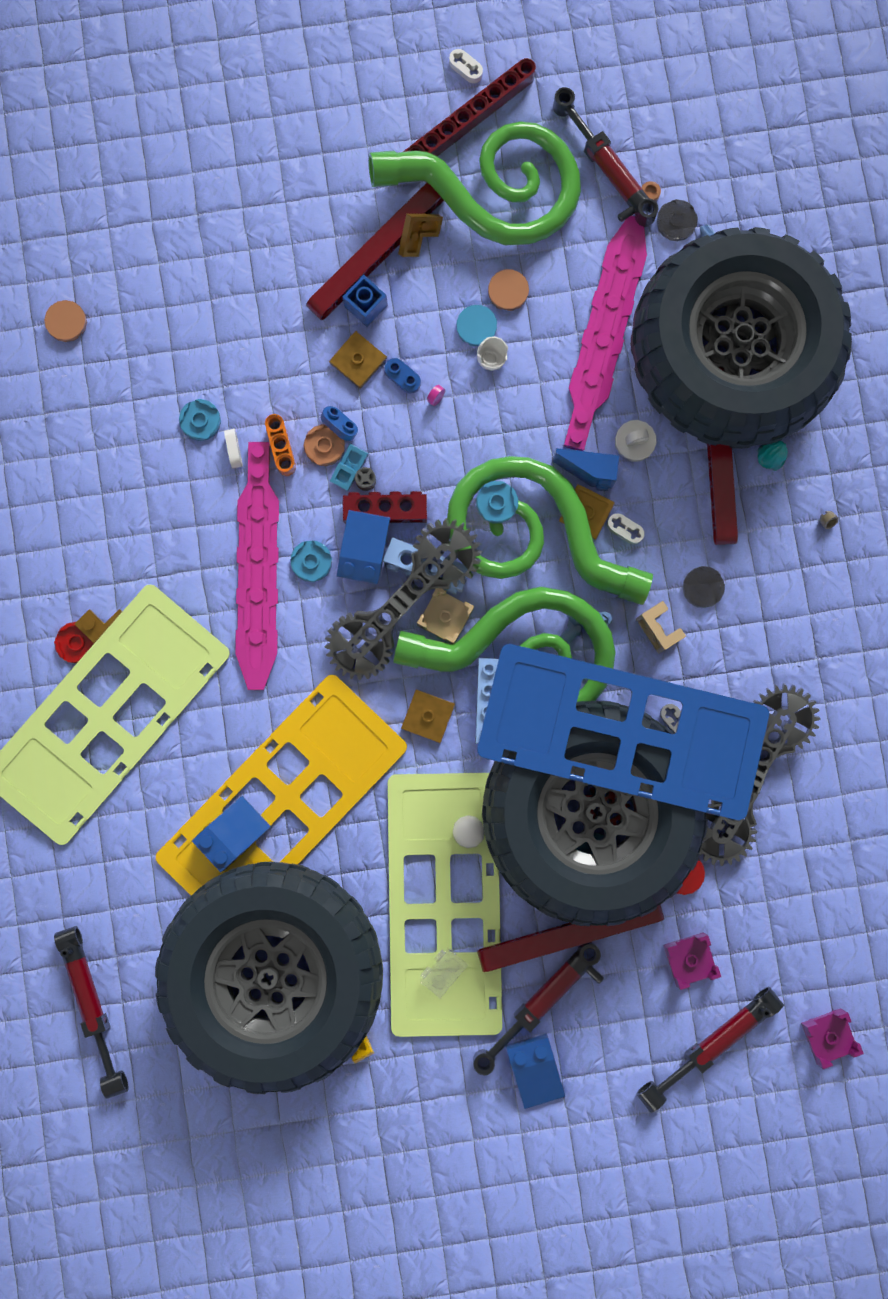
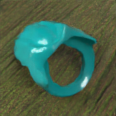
(772, 455)

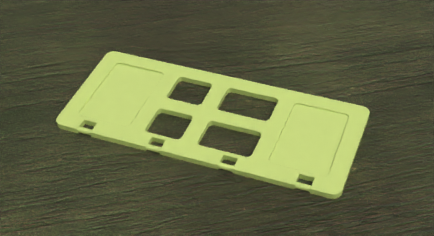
(160, 648)
(422, 823)

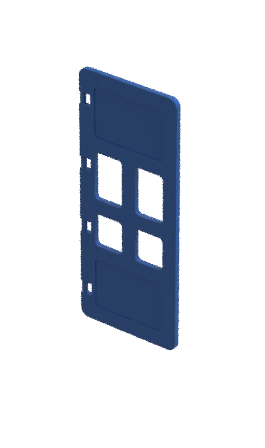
(711, 751)

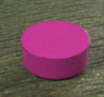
(436, 395)

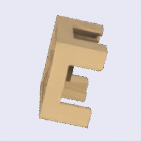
(445, 616)
(654, 630)

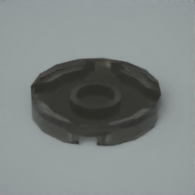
(677, 220)
(703, 587)

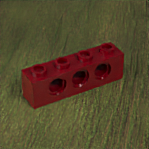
(416, 514)

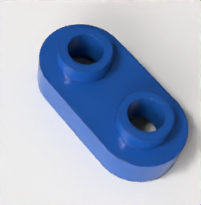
(402, 375)
(339, 423)

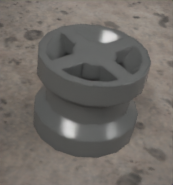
(362, 476)

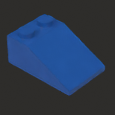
(593, 468)
(363, 547)
(231, 834)
(535, 1070)

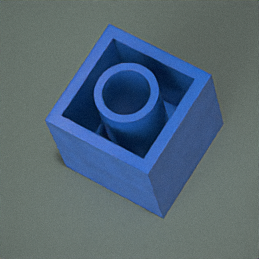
(365, 300)

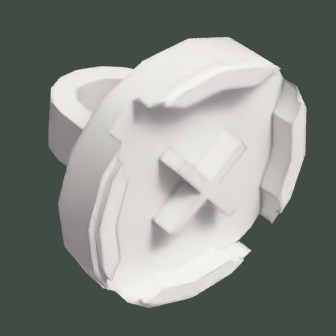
(635, 440)

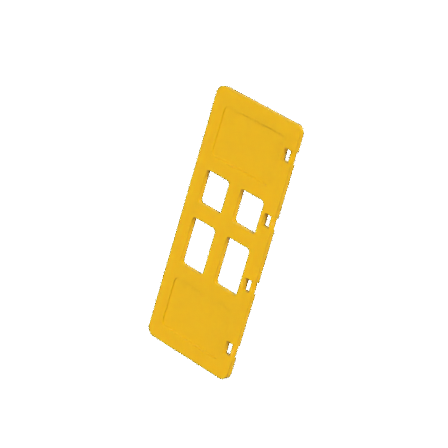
(338, 739)

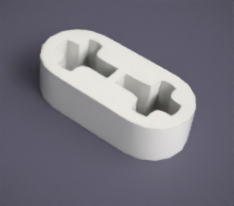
(463, 68)
(233, 448)
(628, 524)

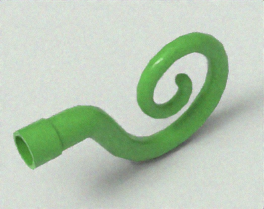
(393, 167)
(625, 582)
(418, 651)

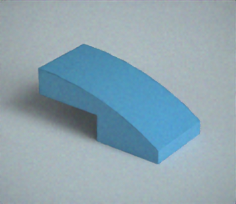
(351, 462)

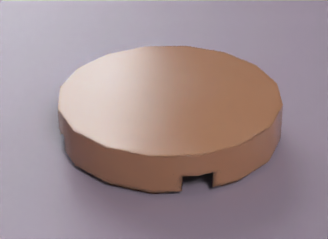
(508, 289)
(65, 320)
(323, 446)

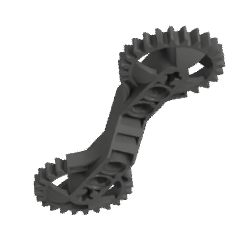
(403, 599)
(794, 736)

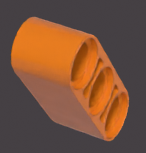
(275, 436)

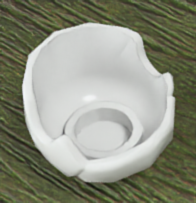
(492, 353)
(468, 831)

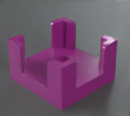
(691, 960)
(831, 1037)

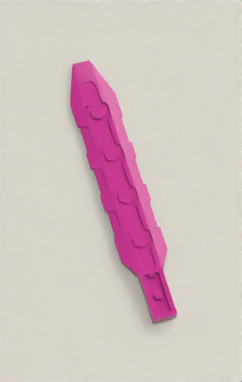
(605, 329)
(257, 571)

